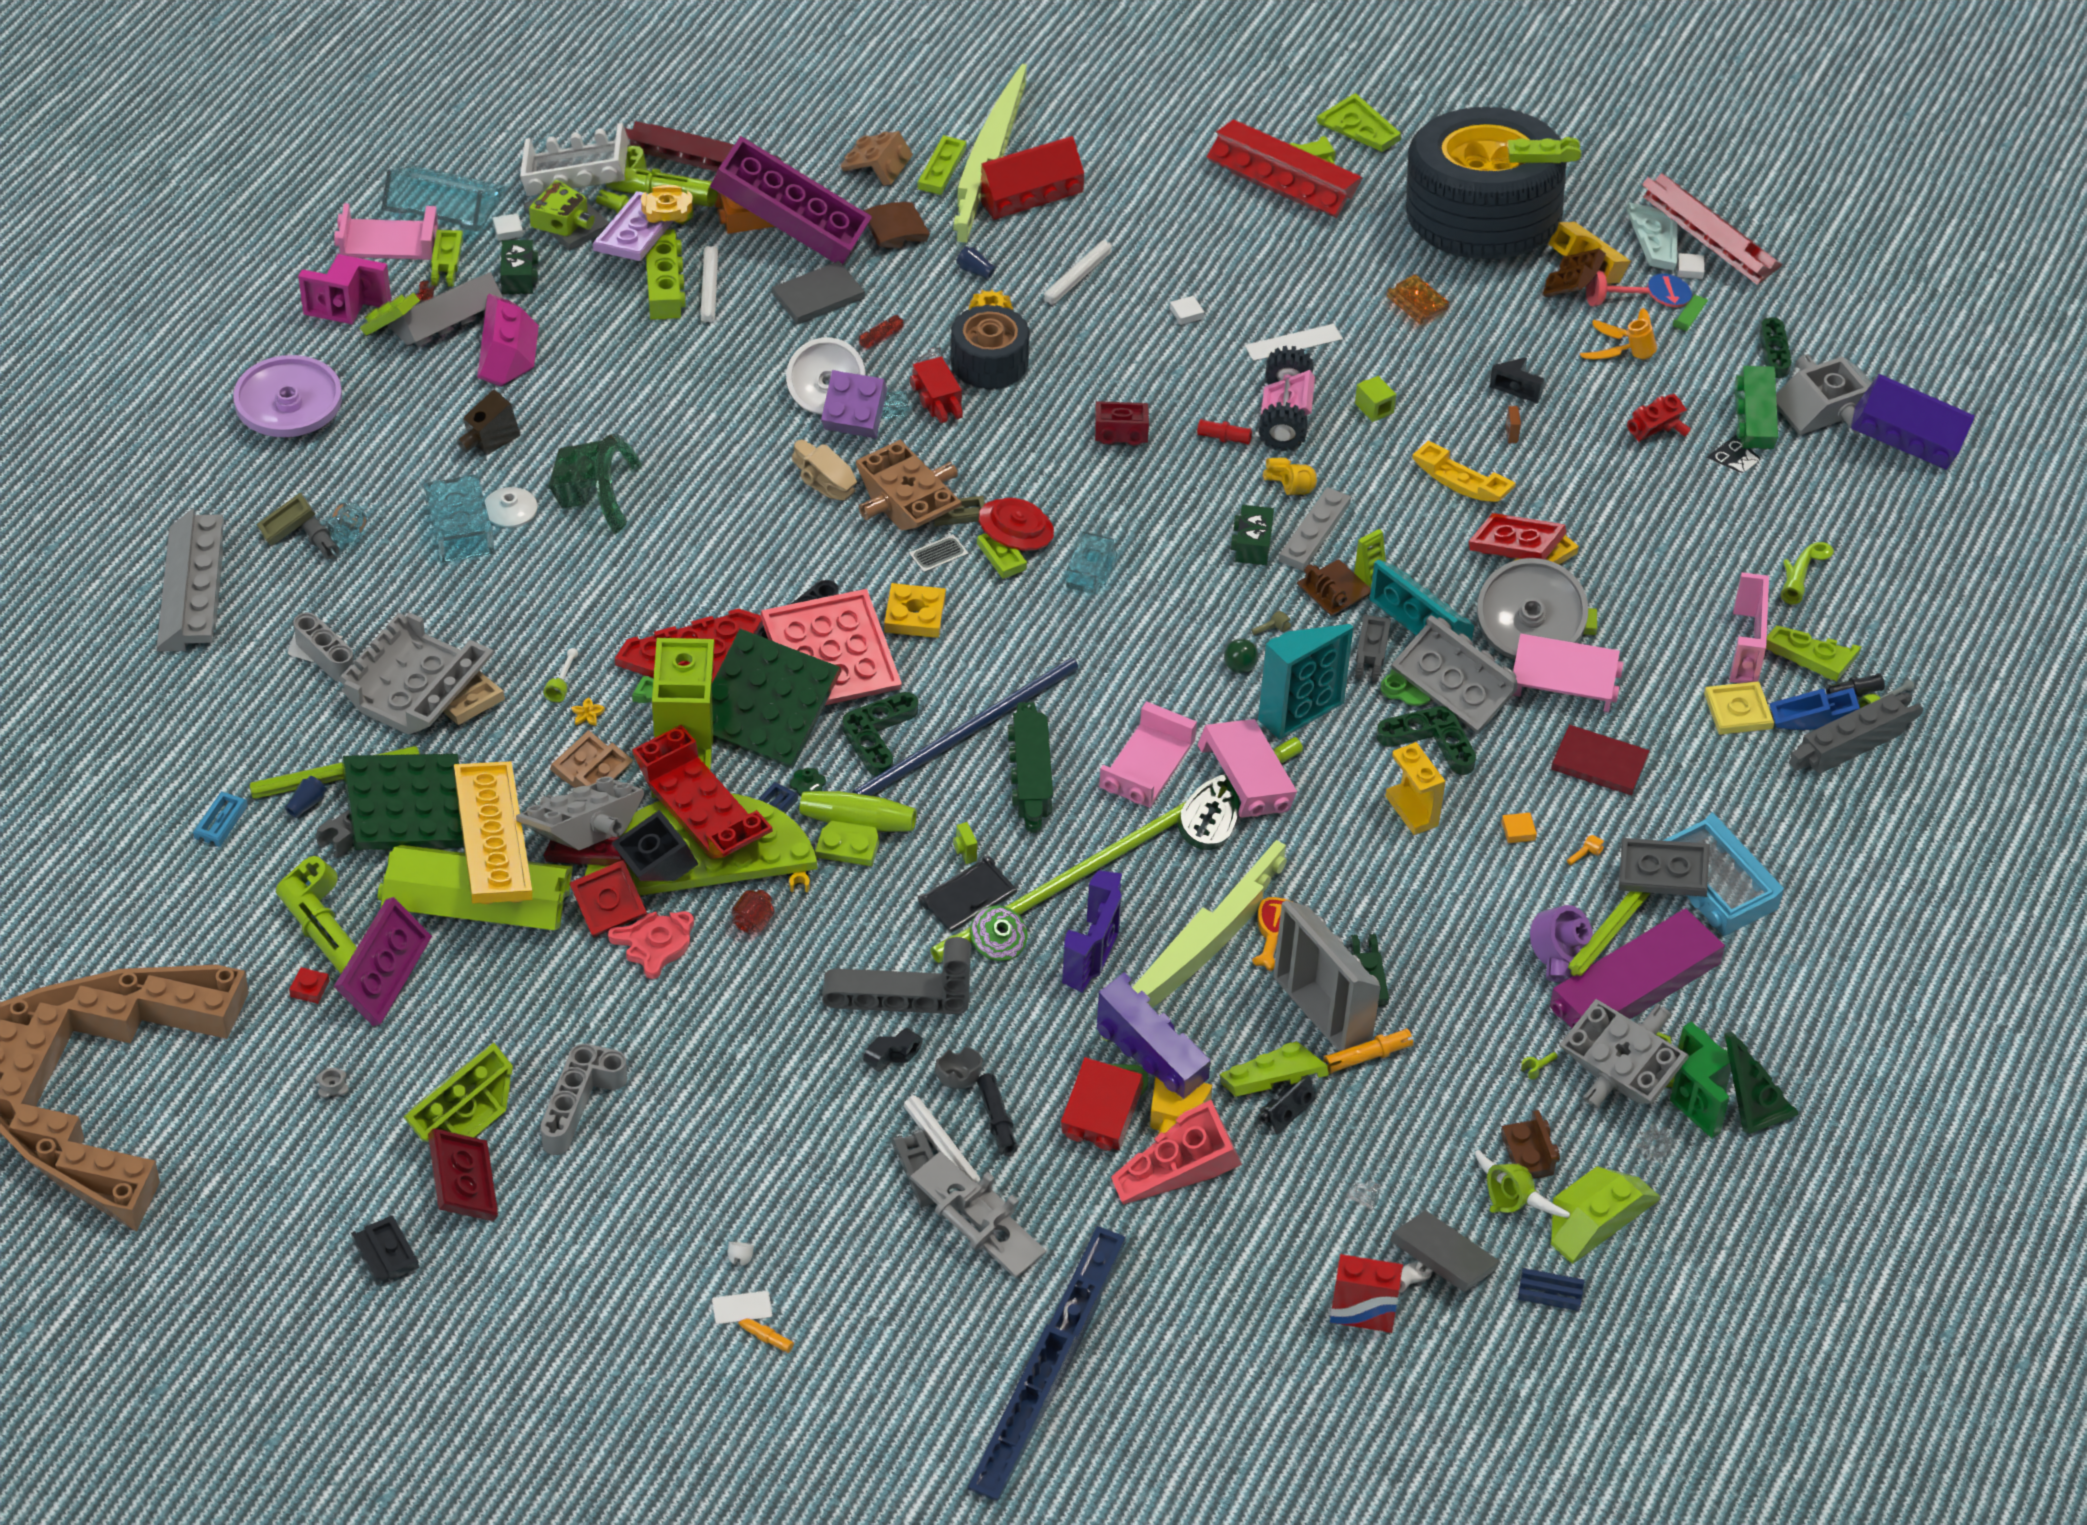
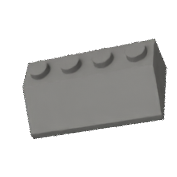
(445, 310)

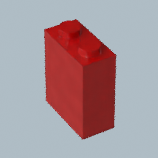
(1101, 1104)

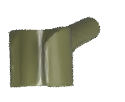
(1278, 620)

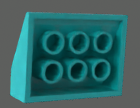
(1304, 677)

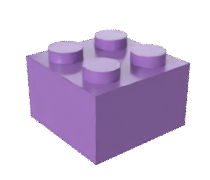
(854, 404)

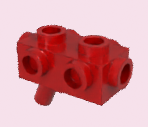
(1659, 415)

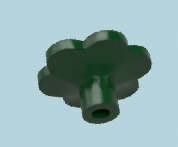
(807, 780)

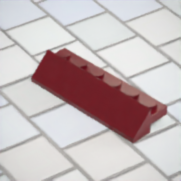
(679, 145)

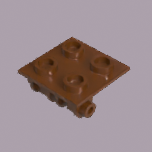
(1333, 586)

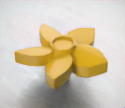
(587, 712)

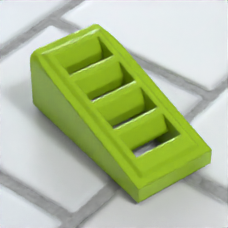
(1366, 557)

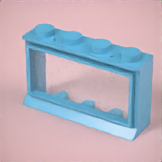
(1738, 884)

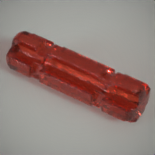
(880, 331)

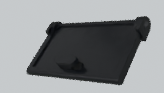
(975, 887)

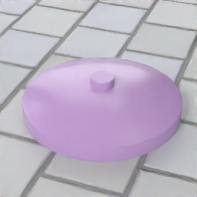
(287, 396)

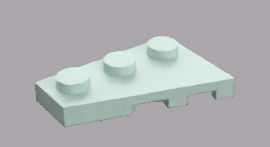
(1656, 235)

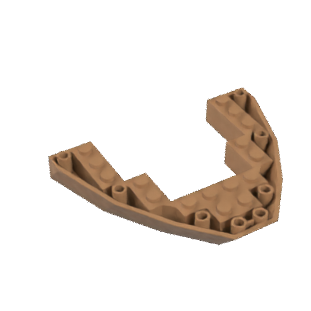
(112, 1007)

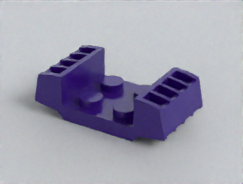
(1088, 953)

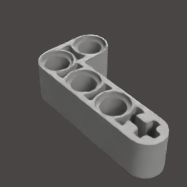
(583, 1070)

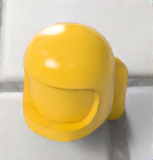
(1294, 477)

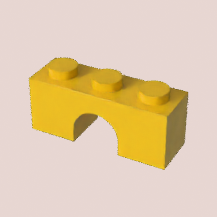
(1573, 239)

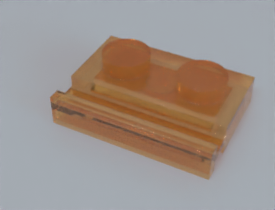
(1418, 299)

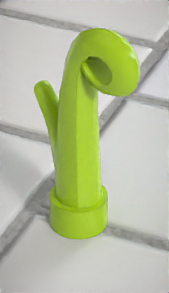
(1795, 575)

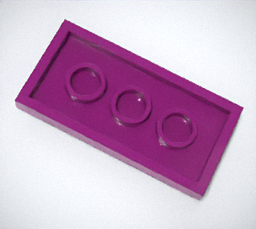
(382, 961)

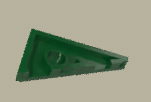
(1757, 1097)

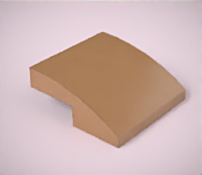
(590, 760)

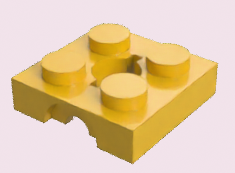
(909, 598)

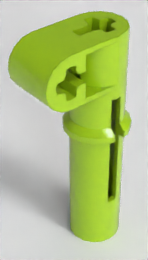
(641, 180)
(305, 901)

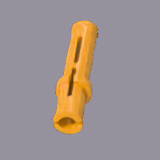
(1379, 1047)

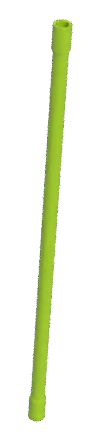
(1283, 752)

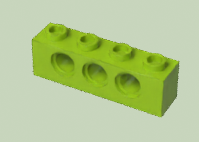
(663, 277)

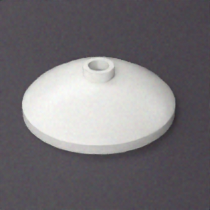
(814, 364)

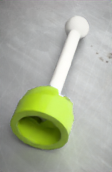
(554, 685)

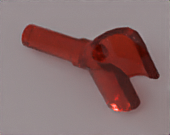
(424, 292)

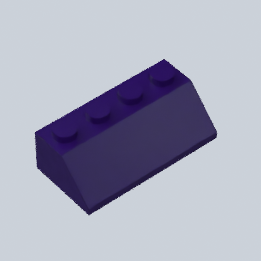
(1912, 421)

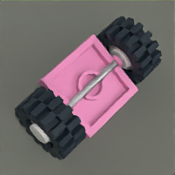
(1287, 398)

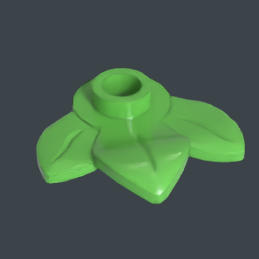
(1397, 687)

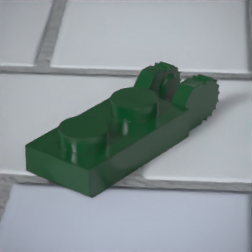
(1372, 963)

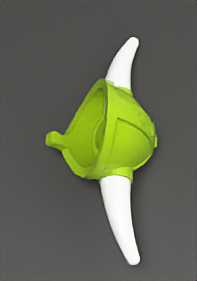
(1513, 1187)

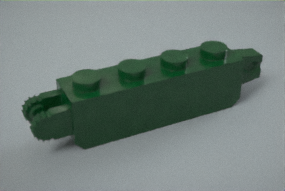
(1032, 765)

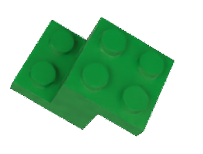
(1702, 1080)

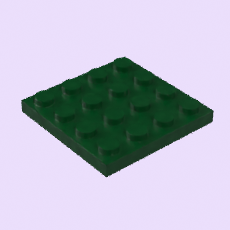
(769, 697)
(403, 801)

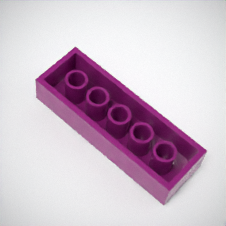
(790, 201)

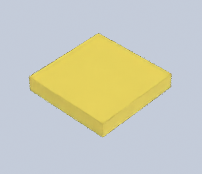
(1739, 707)

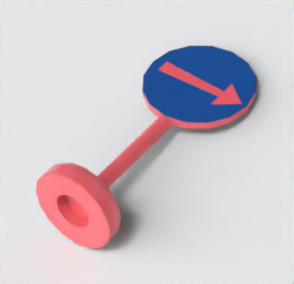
(1662, 287)

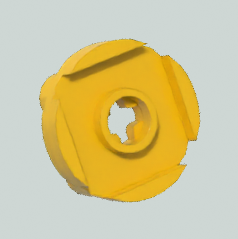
(666, 204)

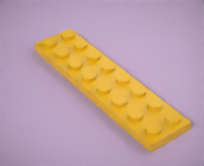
(491, 833)

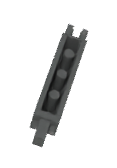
(1855, 733)

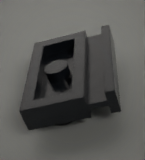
(385, 1250)

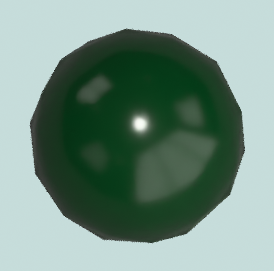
(1241, 655)

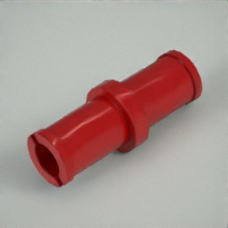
(1224, 431)

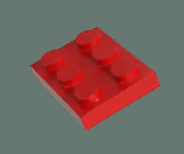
(1517, 537)

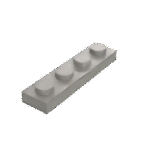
(1315, 529)

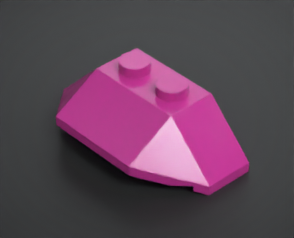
(507, 342)

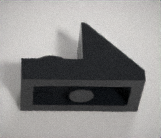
(1512, 379)

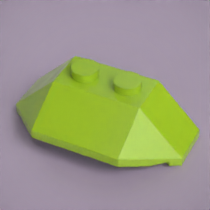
(467, 1098)
(1598, 1208)

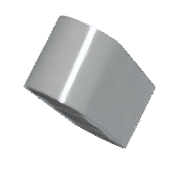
(322, 645)

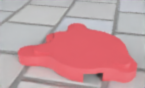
(655, 940)

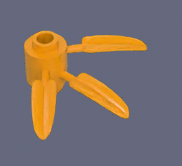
(1639, 334)

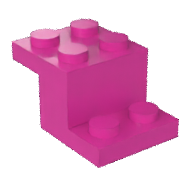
(344, 288)

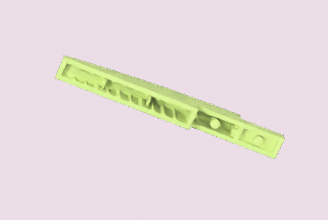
(988, 146)
(1210, 930)

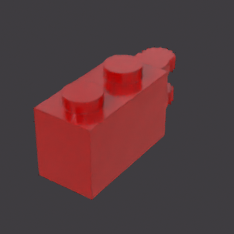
(937, 388)

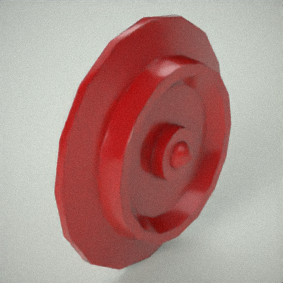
(1016, 524)

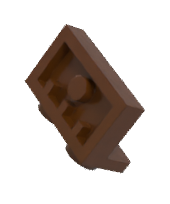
(1531, 1145)

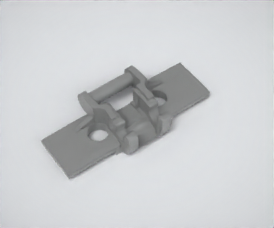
(983, 1209)

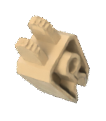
(824, 470)

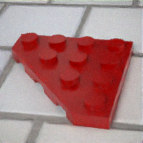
(639, 654)

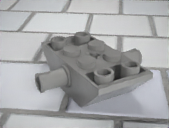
(1821, 394)
(585, 814)
(1623, 1053)

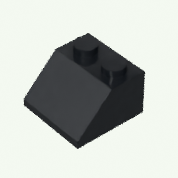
(655, 850)

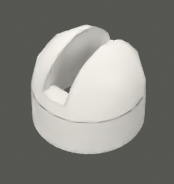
(740, 1250)

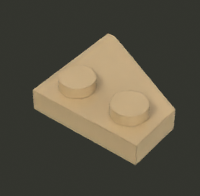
(474, 698)

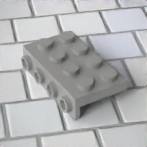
(1456, 674)

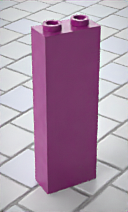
(1642, 970)

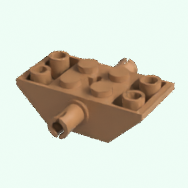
(905, 487)

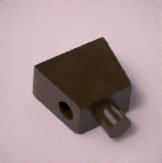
(489, 424)

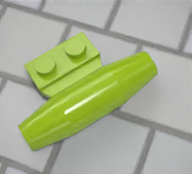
(854, 823)

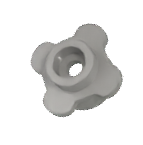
(335, 1077)

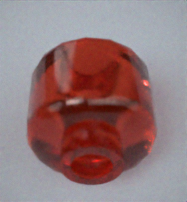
(753, 911)

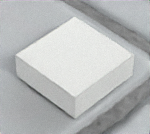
(507, 227)
(1690, 266)
(1186, 310)

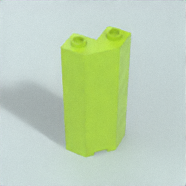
(439, 885)

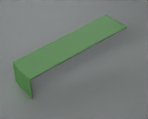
(1690, 313)

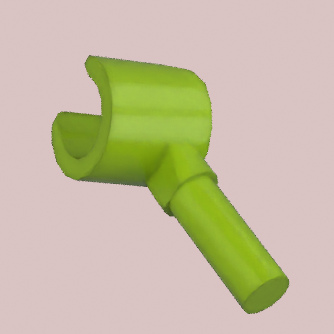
(1531, 1062)

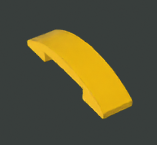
(1461, 479)

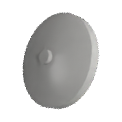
(1532, 600)

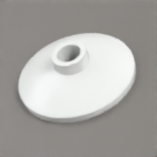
(510, 507)

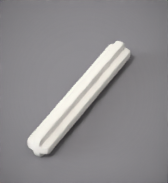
(1077, 272)
(709, 284)
(938, 1136)

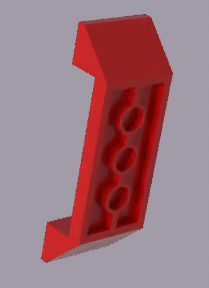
(696, 795)

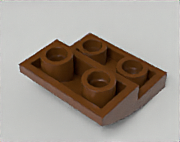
(895, 223)
(1574, 272)

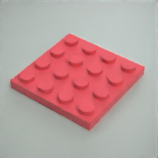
(841, 632)

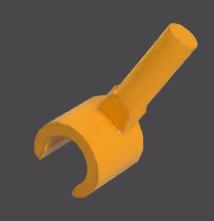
(1592, 844)

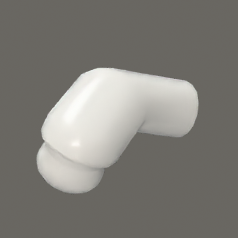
(1414, 1273)

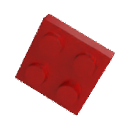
(608, 898)

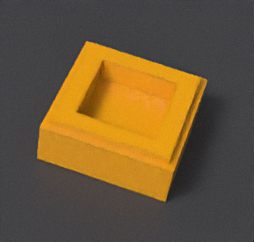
(1519, 827)

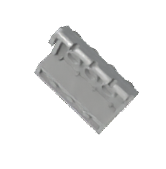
(410, 675)

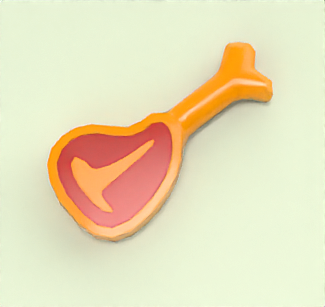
(1268, 923)

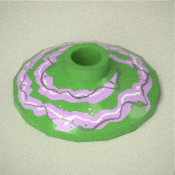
(990, 941)

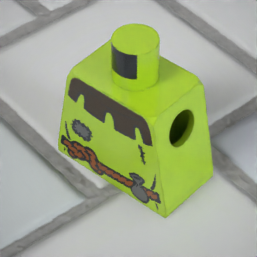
(560, 210)

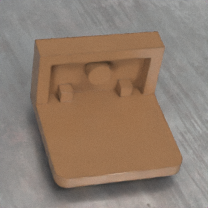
(884, 152)

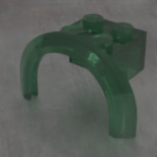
(587, 466)

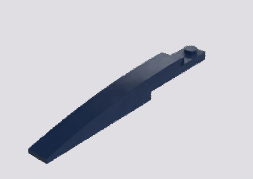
(1047, 1364)

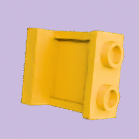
(1421, 790)

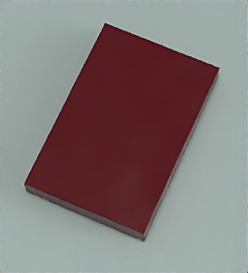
(1600, 759)
(463, 1175)

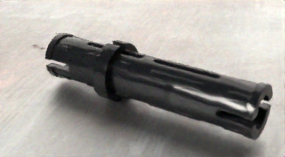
(1000, 1123)

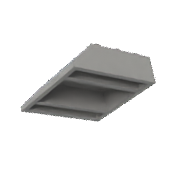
(1325, 978)

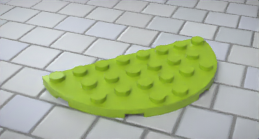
(777, 853)

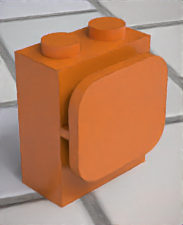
(737, 217)

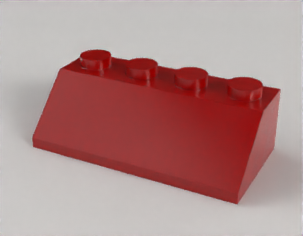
(1031, 178)

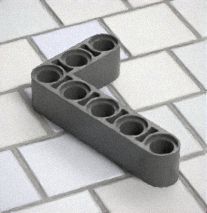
(905, 991)

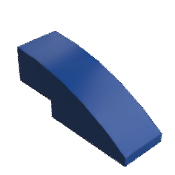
(1813, 709)

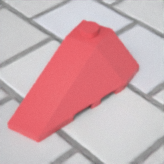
(1184, 1155)

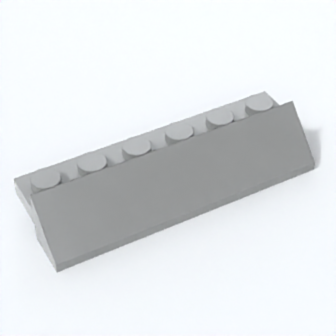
(191, 581)

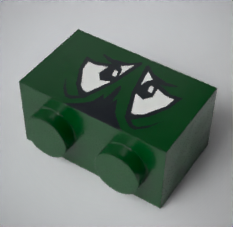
(517, 266)
(1253, 535)

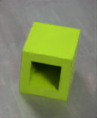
(1375, 398)

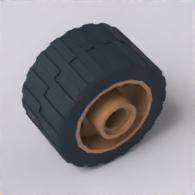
(989, 346)

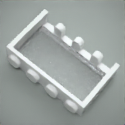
(576, 165)

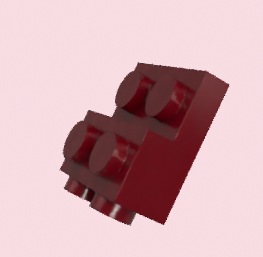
(1121, 422)

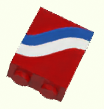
(1366, 1293)

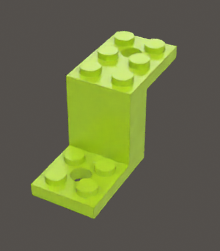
(684, 692)

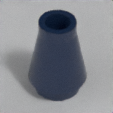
(974, 262)
(306, 796)

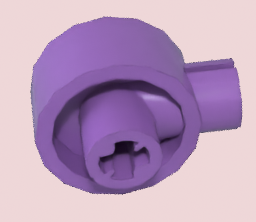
(1558, 937)

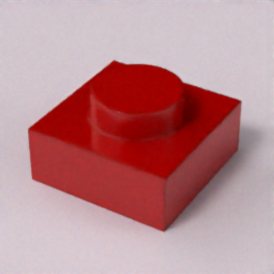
(309, 985)

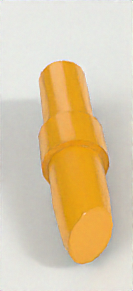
(767, 1334)

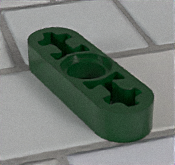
(1778, 339)

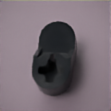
(892, 1049)

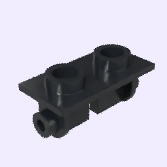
(1291, 1103)

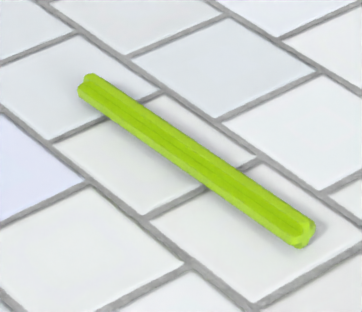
(324, 774)
(1607, 932)

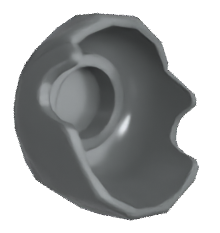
(959, 1069)

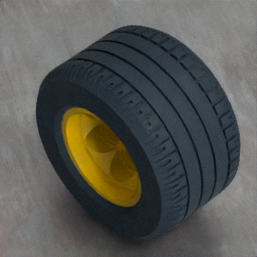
(1468, 193)

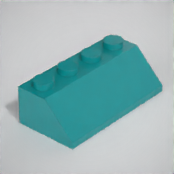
(1411, 602)

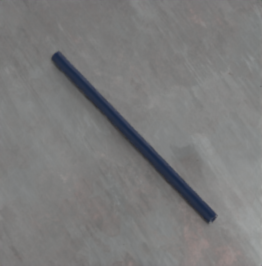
(967, 728)

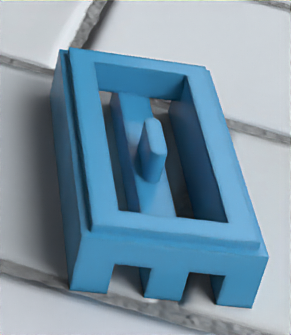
(225, 820)

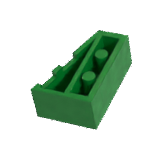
(1756, 407)

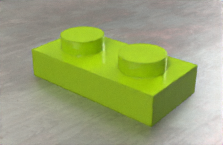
(1004, 559)

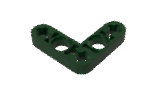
(871, 725)
(1438, 730)

